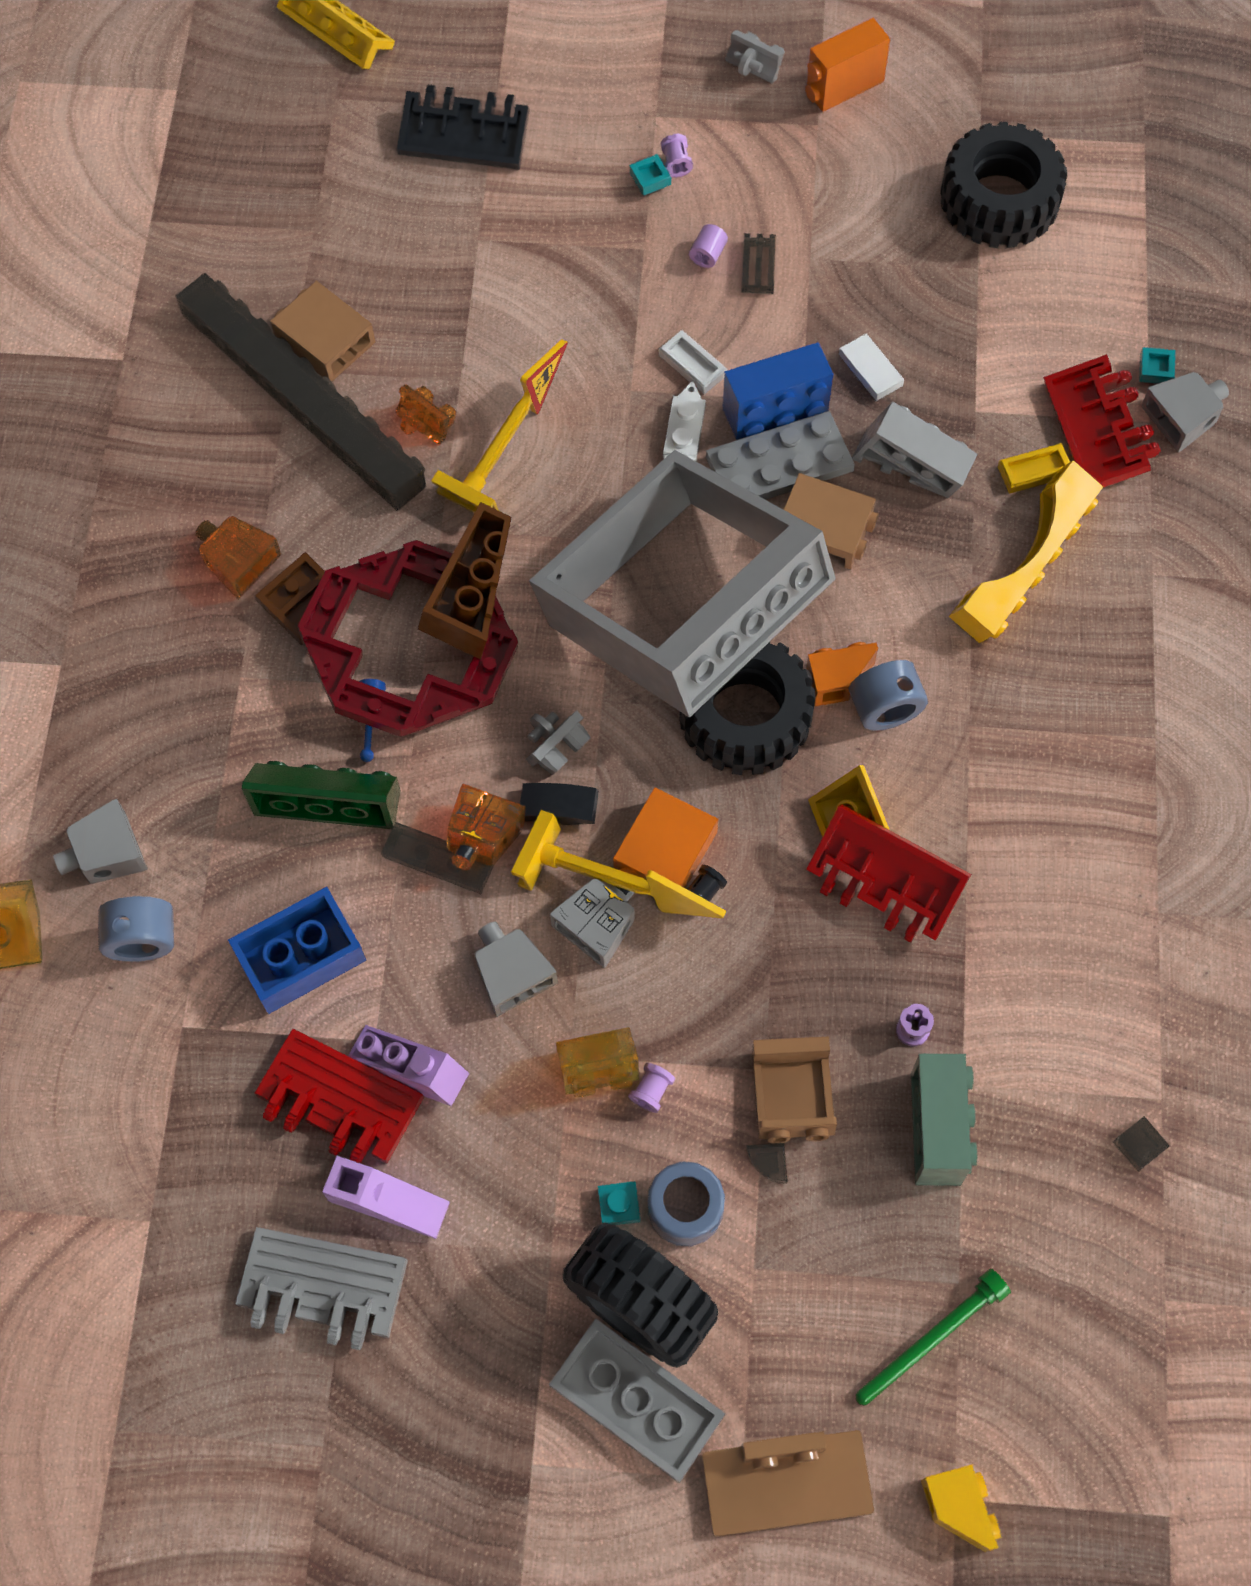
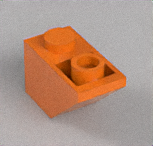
(836, 669)

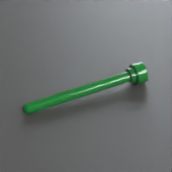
(988, 1290)

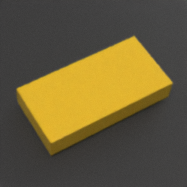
(1032, 468)

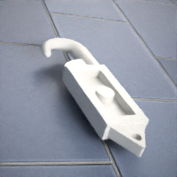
(685, 423)

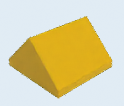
(852, 791)

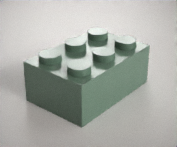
(942, 1119)

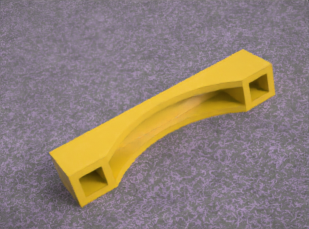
(1062, 504)

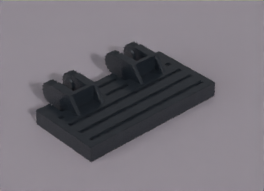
(461, 131)

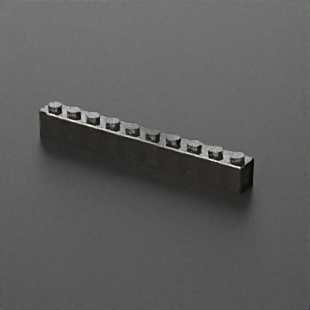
(302, 391)

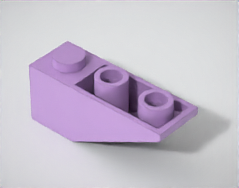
(410, 1063)
(384, 1197)

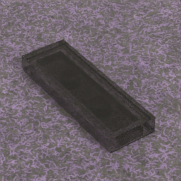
(432, 857)

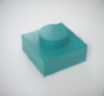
(650, 174)
(1156, 365)
(619, 1203)

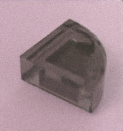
(769, 1161)

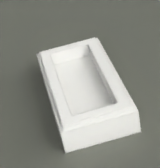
(692, 362)
(871, 367)

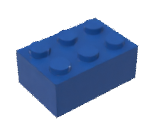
(777, 391)
(297, 950)

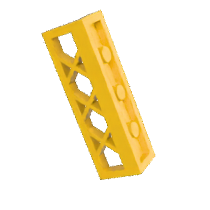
(339, 28)

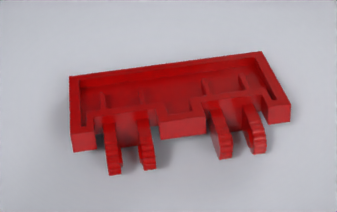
(1095, 421)
(890, 870)
(342, 1097)

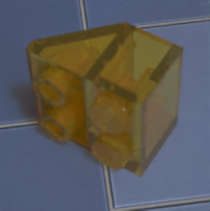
(598, 1062)

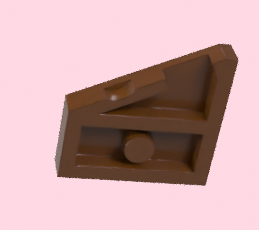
(291, 592)

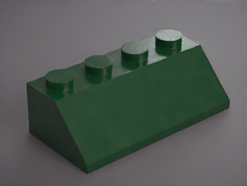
(322, 795)

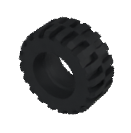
(1008, 153)
(760, 744)
(641, 1294)

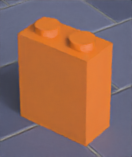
(847, 64)
(666, 839)

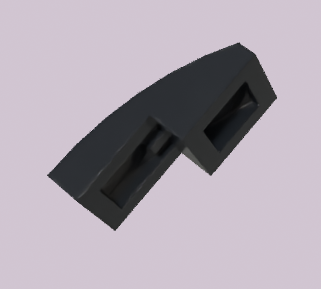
(567, 802)

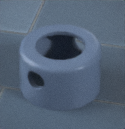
(879, 693)
(148, 923)
(686, 1232)

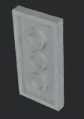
(773, 459)
(637, 1400)

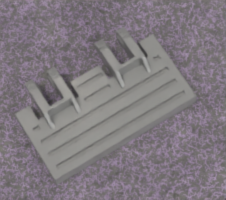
(321, 1279)

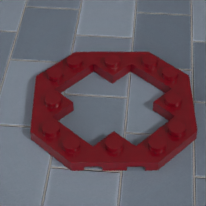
(338, 661)

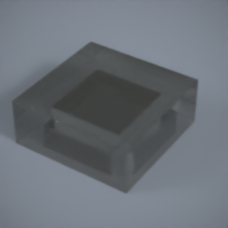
(1141, 1144)

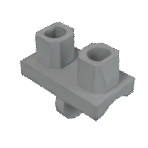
(754, 56)
(569, 731)

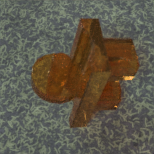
(422, 415)

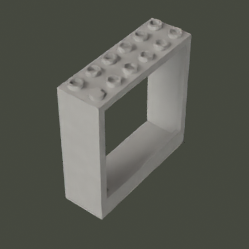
(725, 629)

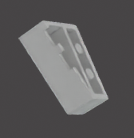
(916, 449)

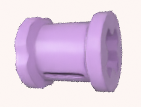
(676, 154)
(925, 1024)
(651, 1087)

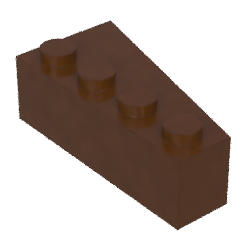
(466, 591)

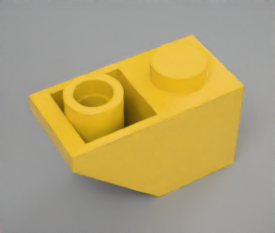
(959, 1506)

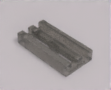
(759, 243)

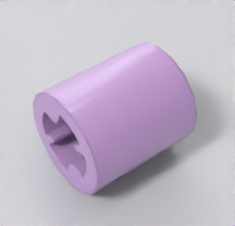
(708, 246)

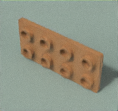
(787, 1482)

